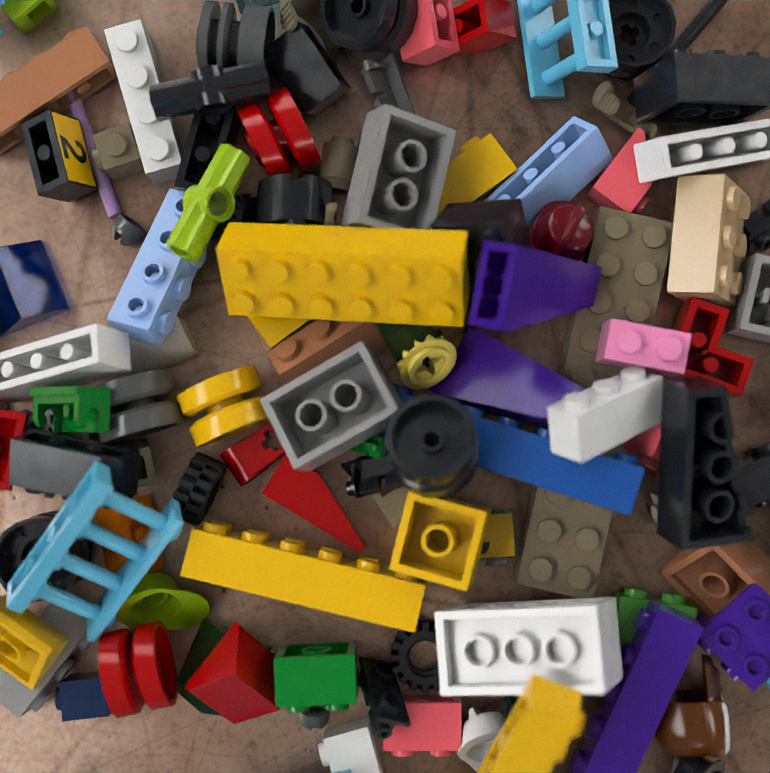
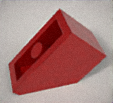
(484, 25)

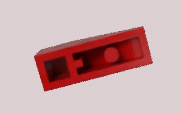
(313, 500)

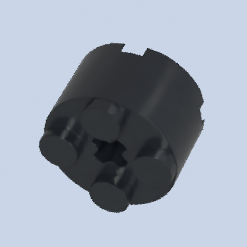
(293, 201)

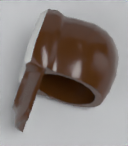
(696, 719)

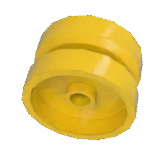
(224, 401)

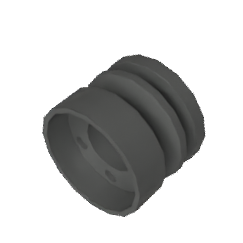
(231, 42)

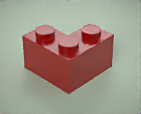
(705, 358)

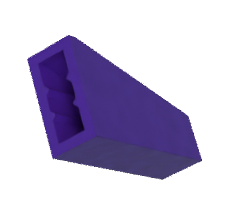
(528, 287)
(502, 381)

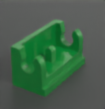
(73, 408)

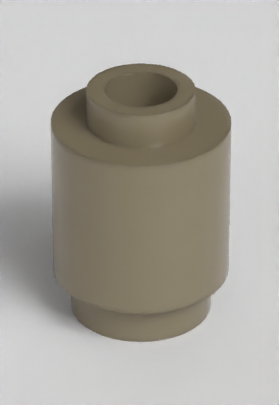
(338, 163)

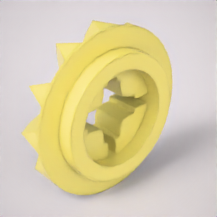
(441, 358)

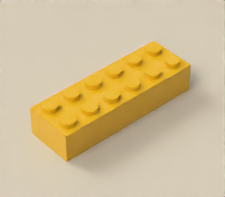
(345, 273)
(303, 575)

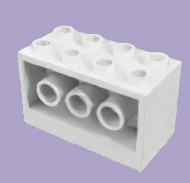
(502, 644)

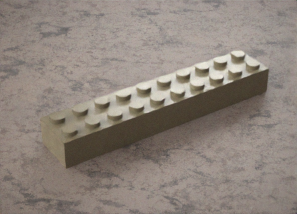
(560, 534)

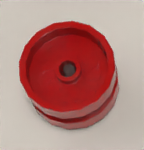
(279, 136)
(138, 669)

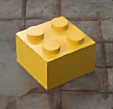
(440, 540)

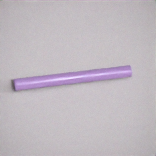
(101, 177)

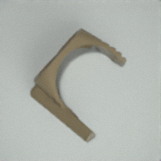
(310, 12)
(612, 102)

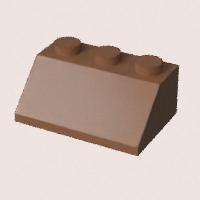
(717, 574)

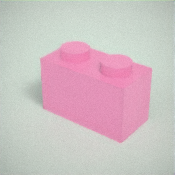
(644, 346)

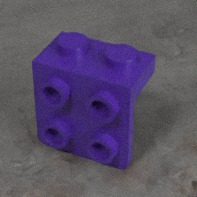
(741, 636)

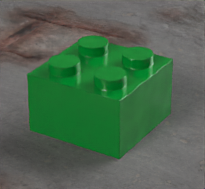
(316, 675)

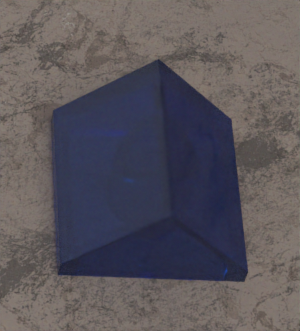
(28, 287)

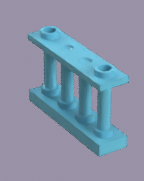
(591, 37)
(75, 523)

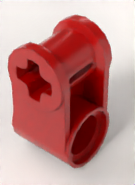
(252, 455)

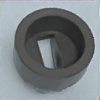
(127, 230)
(315, 720)

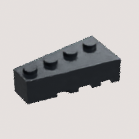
(698, 468)

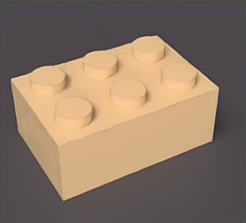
(708, 239)

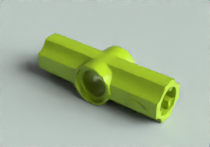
(208, 203)

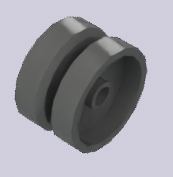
(135, 401)

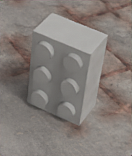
(398, 171)
(332, 407)

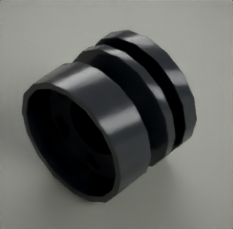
(651, 32)
(20, 540)

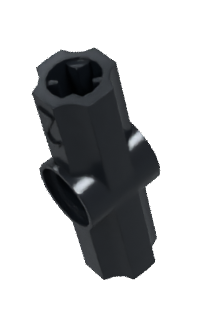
(210, 90)

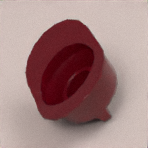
(562, 230)

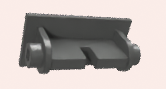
(386, 83)

